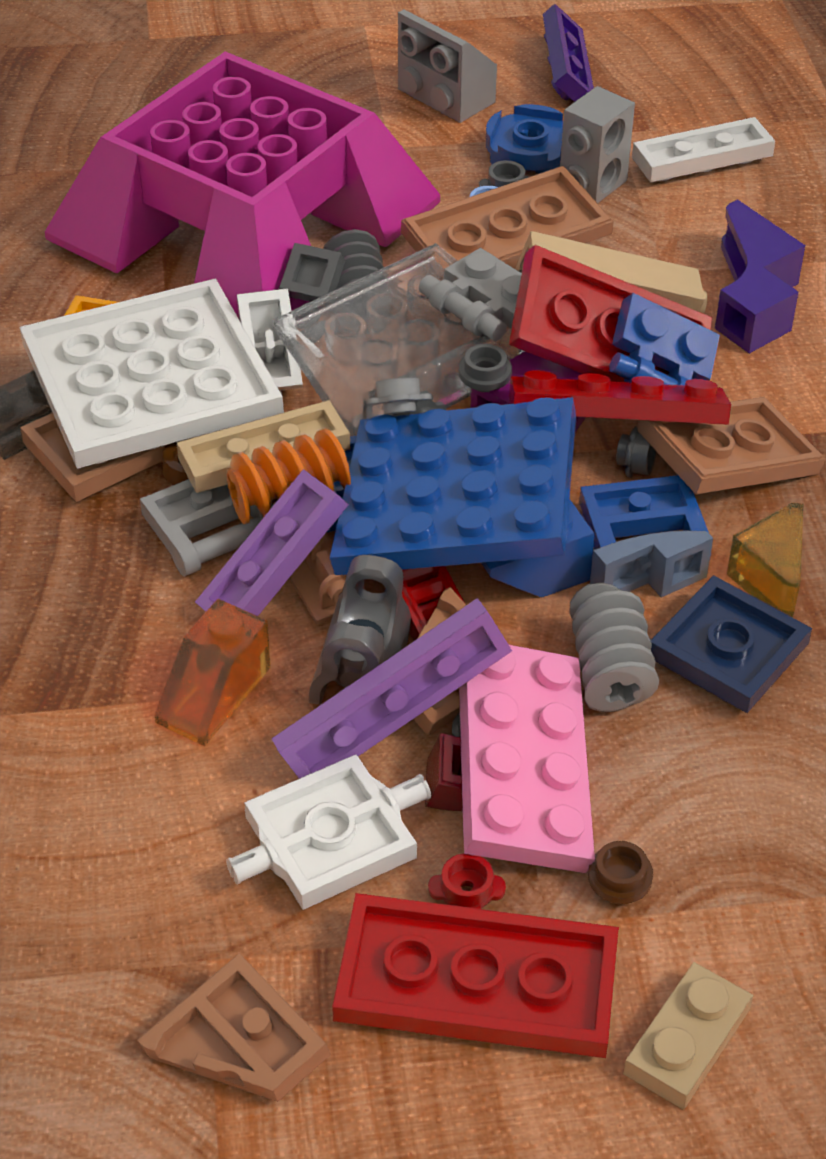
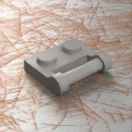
(182, 514)

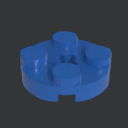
(526, 137)

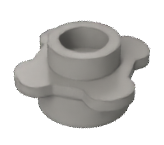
(398, 395)

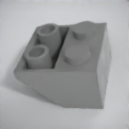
(443, 69)

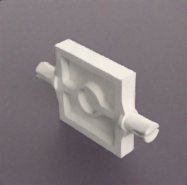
(330, 831)

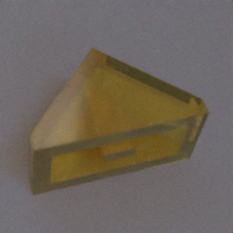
(768, 558)

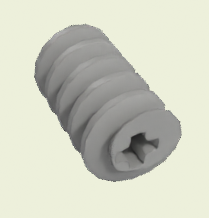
(612, 647)

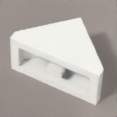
(256, 315)

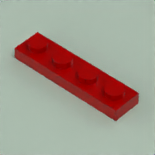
(640, 400)

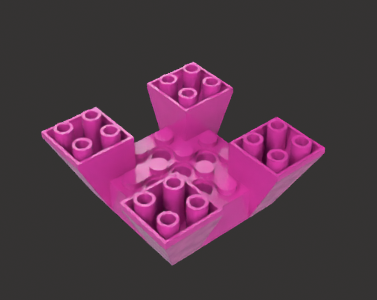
(245, 164)

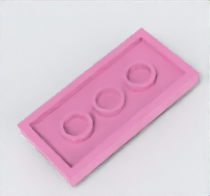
(526, 762)

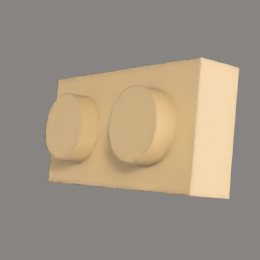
(688, 1035)

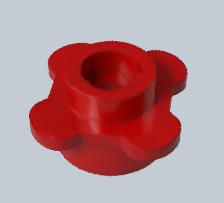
(467, 871)

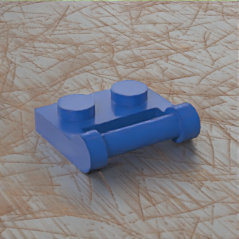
(639, 508)

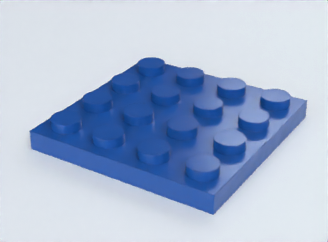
(459, 486)

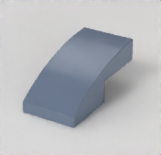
(658, 559)

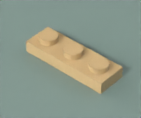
(209, 455)

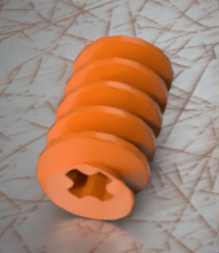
(271, 474)

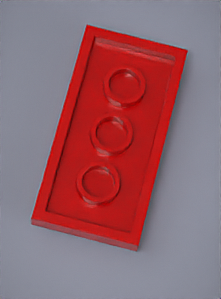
(573, 312)
(477, 975)

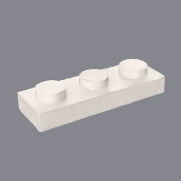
(703, 149)

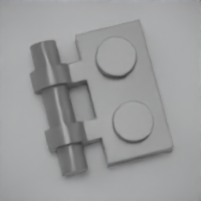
(478, 292)

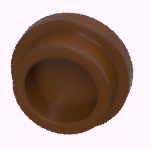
(620, 873)

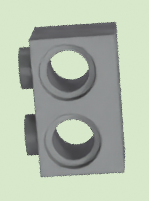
(598, 141)

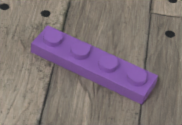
(394, 691)

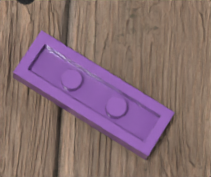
(276, 546)

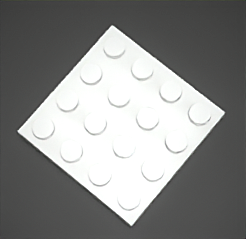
(149, 372)

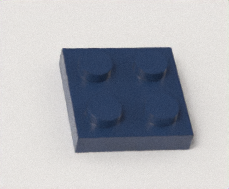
(730, 643)

